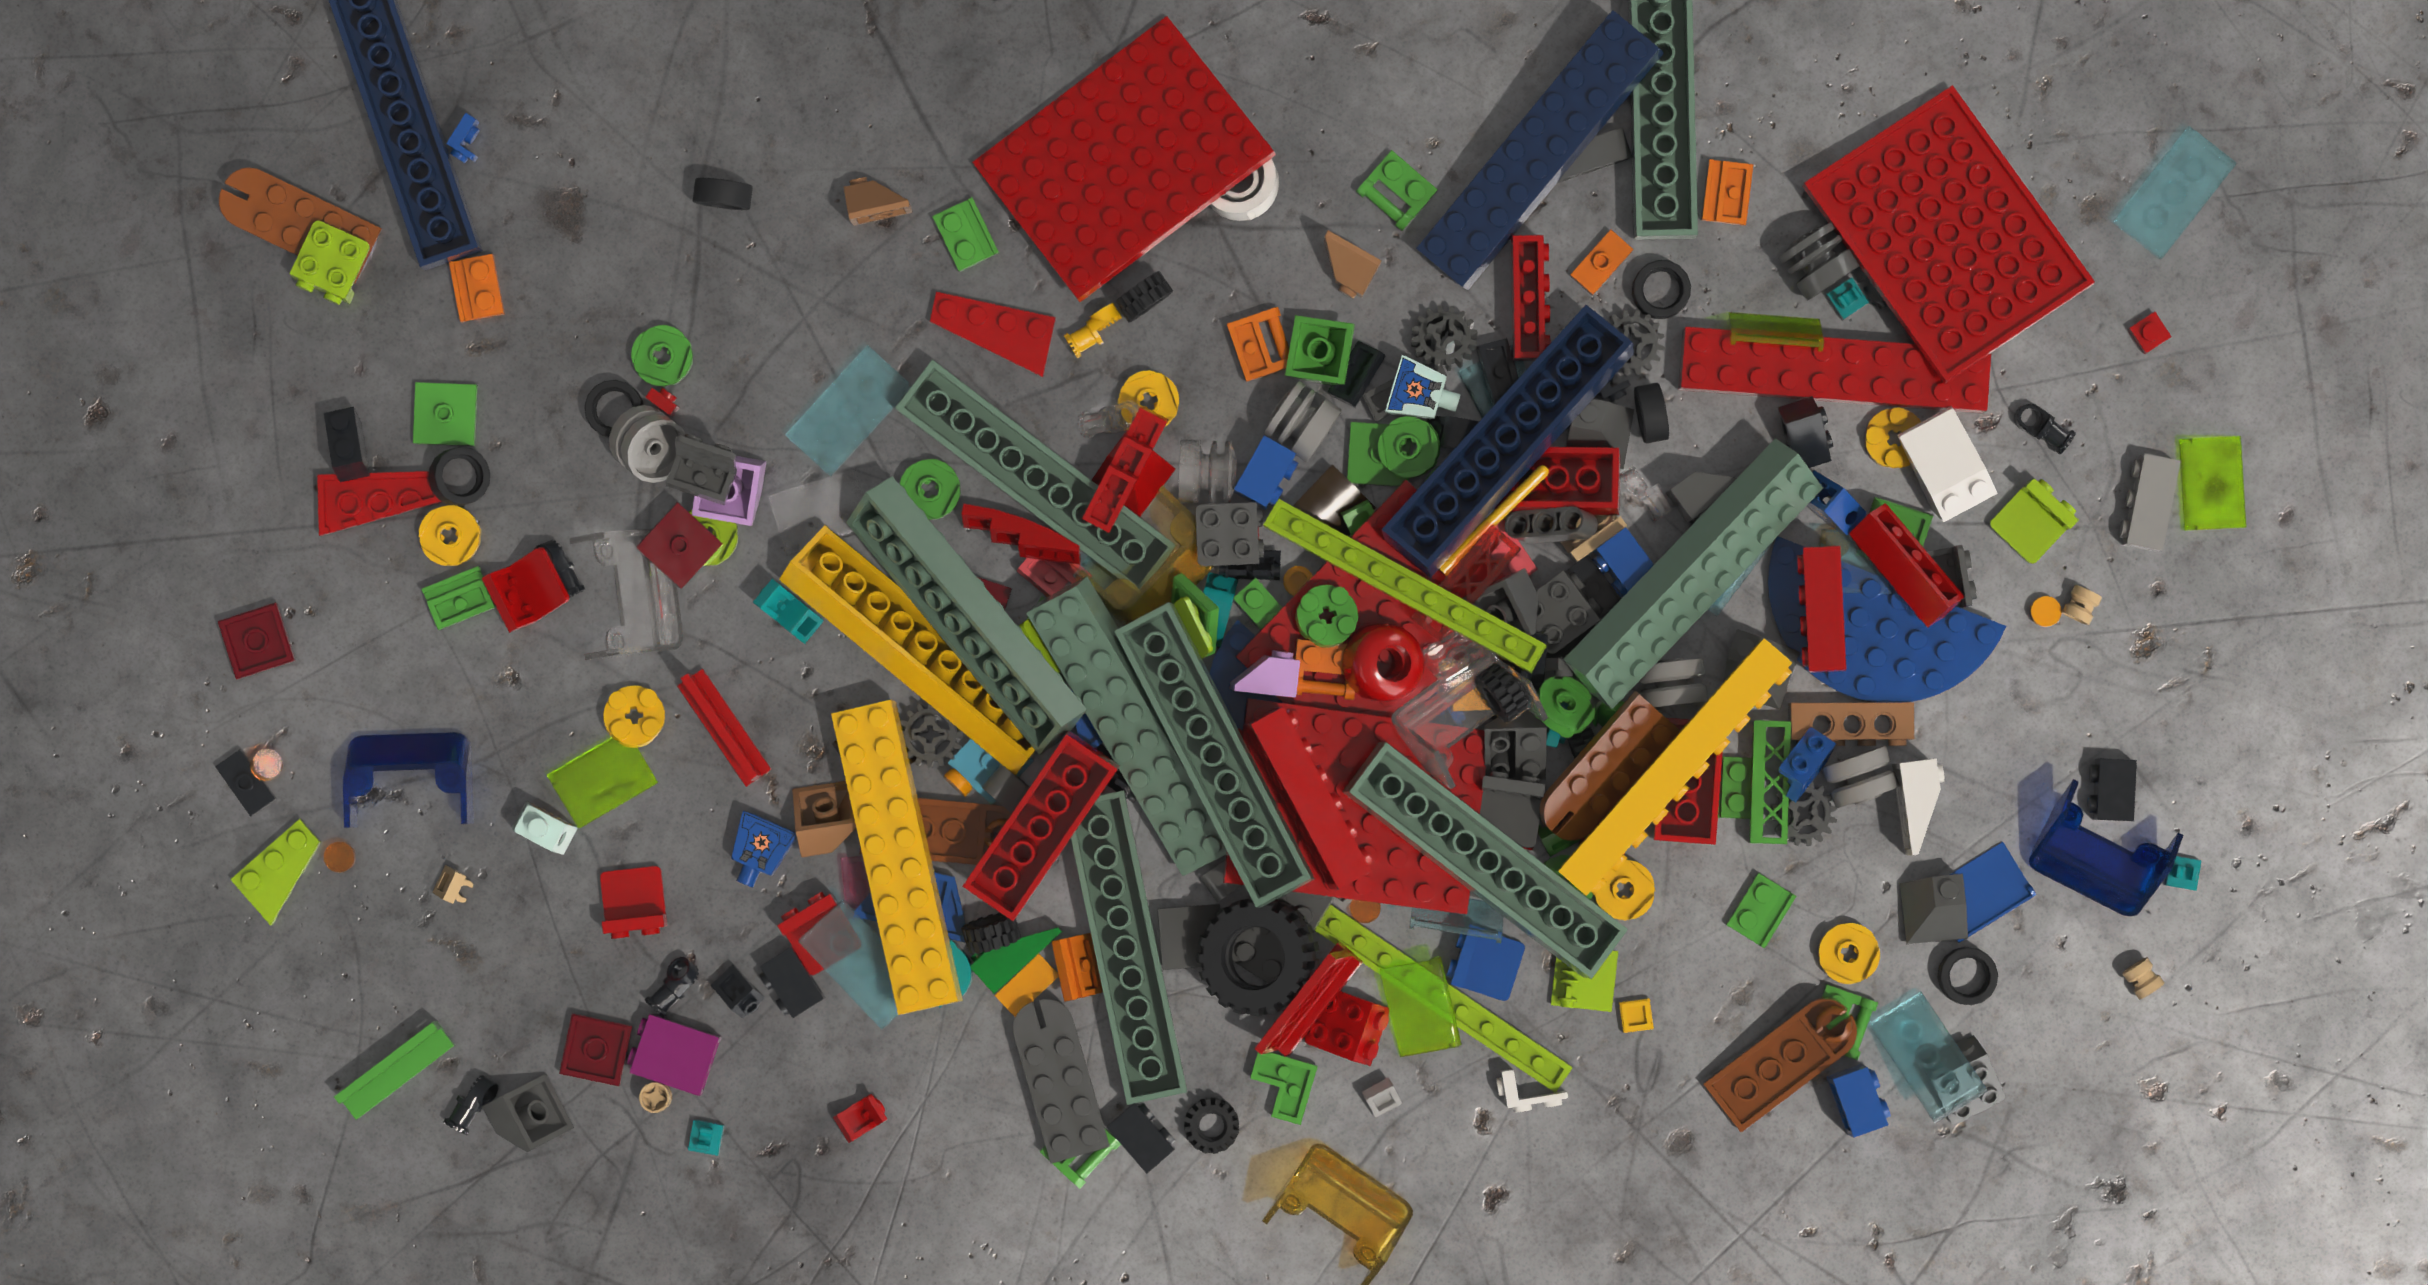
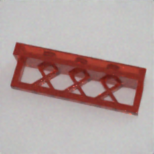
(1460, 576)

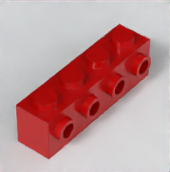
(1528, 296)
(1906, 565)

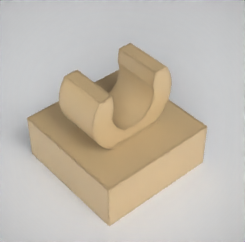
(450, 885)

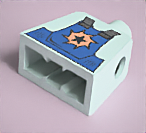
(1419, 391)

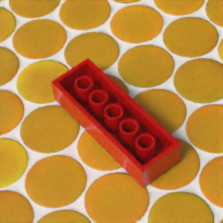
(1307, 797)
(1041, 826)

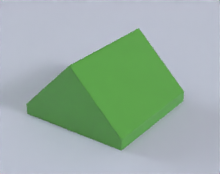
(1319, 350)

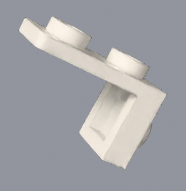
(1507, 1087)

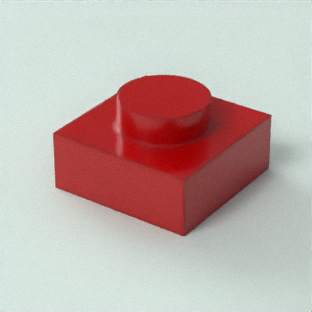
(2149, 332)
(663, 400)

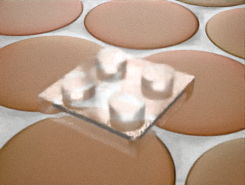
(1456, 660)

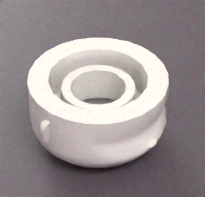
(1252, 201)

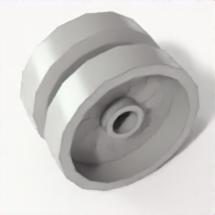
(645, 442)
(1672, 682)
(1860, 776)

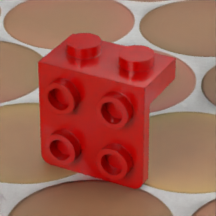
(526, 590)
(633, 901)
(797, 923)
(1350, 1028)

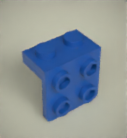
(1486, 965)

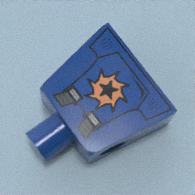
(1841, 510)
(760, 847)

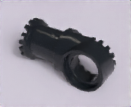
(2045, 428)
(563, 568)
(673, 987)
(466, 1108)

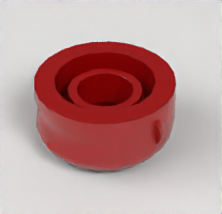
(1362, 656)

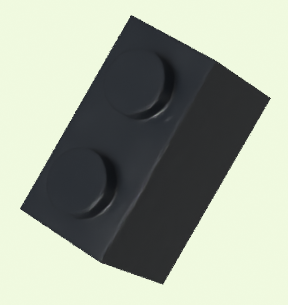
(1805, 431)
(346, 444)
(2113, 789)
(791, 982)
(1141, 1136)

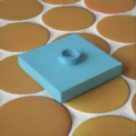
(978, 766)

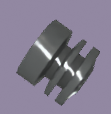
(1818, 260)

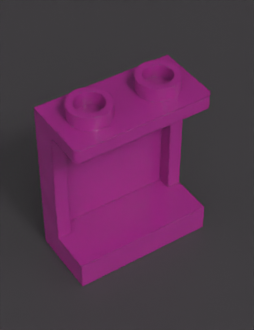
(673, 1054)

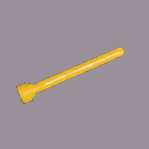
(1495, 517)

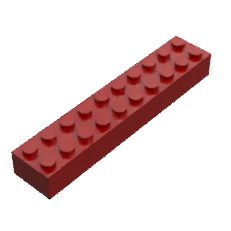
(1841, 373)

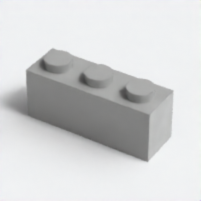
(2149, 502)

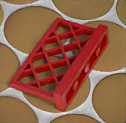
(724, 727)
(1310, 1001)

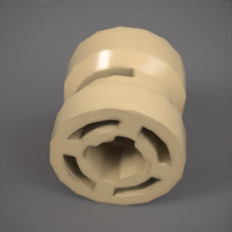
(2084, 598)
(2143, 978)
(651, 1098)

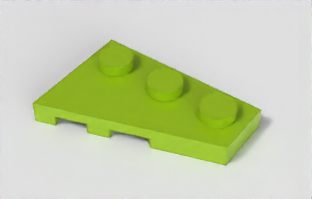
(275, 871)

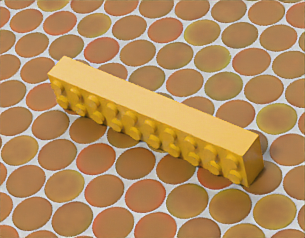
(899, 637)
(1675, 766)
(896, 857)

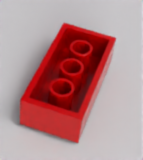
(1576, 478)
(1824, 609)
(1696, 813)

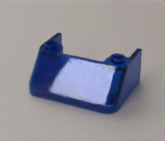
(445, 752)
(2097, 865)

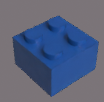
(1265, 473)
(1623, 561)
(1858, 1100)

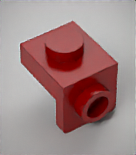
(860, 1117)

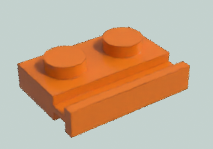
(1727, 192)
(476, 288)
(1077, 966)

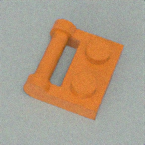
(1252, 347)
(1322, 660)

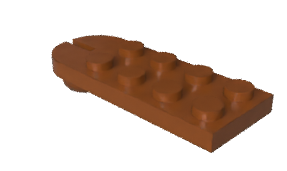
(284, 212)
(1606, 769)
(960, 829)
(1782, 1061)

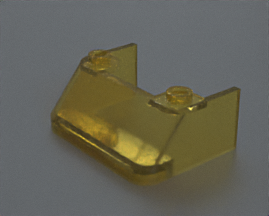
(1129, 602)
(1349, 1202)

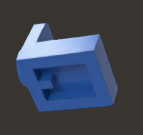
(464, 133)

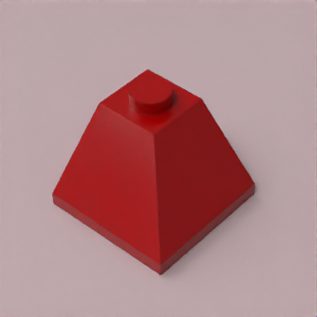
(1153, 476)

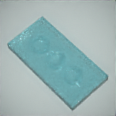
(2174, 192)
(849, 410)
(854, 959)
(1928, 1057)

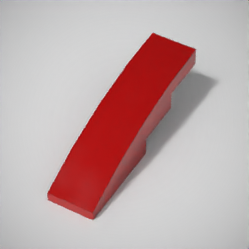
(1125, 469)
(1031, 538)

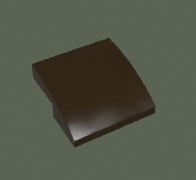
(1329, 498)

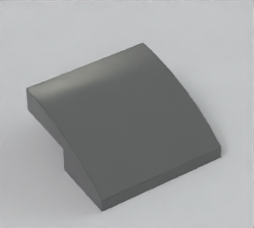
(1181, 932)

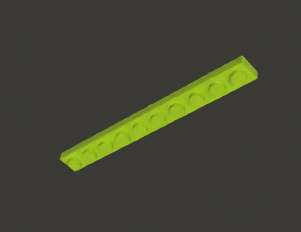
(1405, 585)
(1469, 1014)

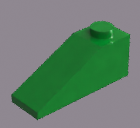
(1000, 965)

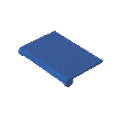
(1992, 887)

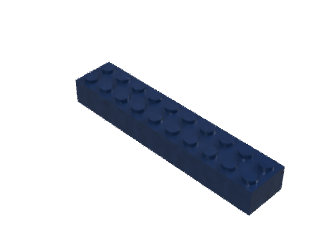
(407, 130)
(1540, 150)
(1508, 441)

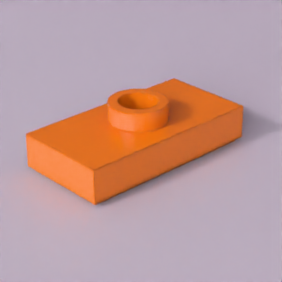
(1601, 262)

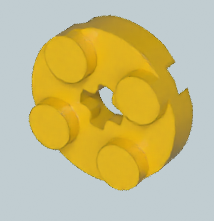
(1154, 384)
(1877, 435)
(454, 552)
(622, 729)
(1641, 889)
(1841, 937)

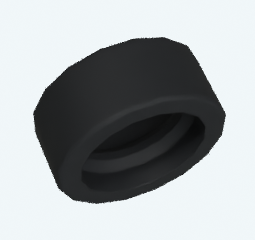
(722, 193)
(1661, 266)
(595, 395)
(1651, 413)
(482, 476)
(1990, 980)

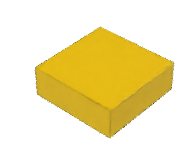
(1636, 1015)

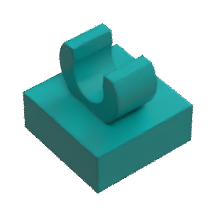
(1847, 298)
(2184, 873)
(706, 1137)

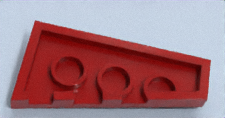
(1002, 330)
(370, 498)

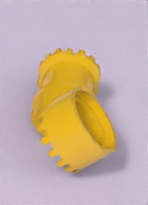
(1088, 334)

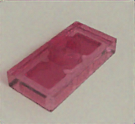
(854, 880)

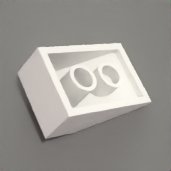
(1946, 464)
(1916, 799)

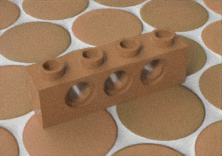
(1899, 716)

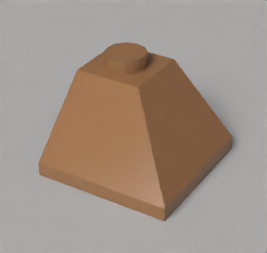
(872, 202)
(1350, 265)
(822, 817)

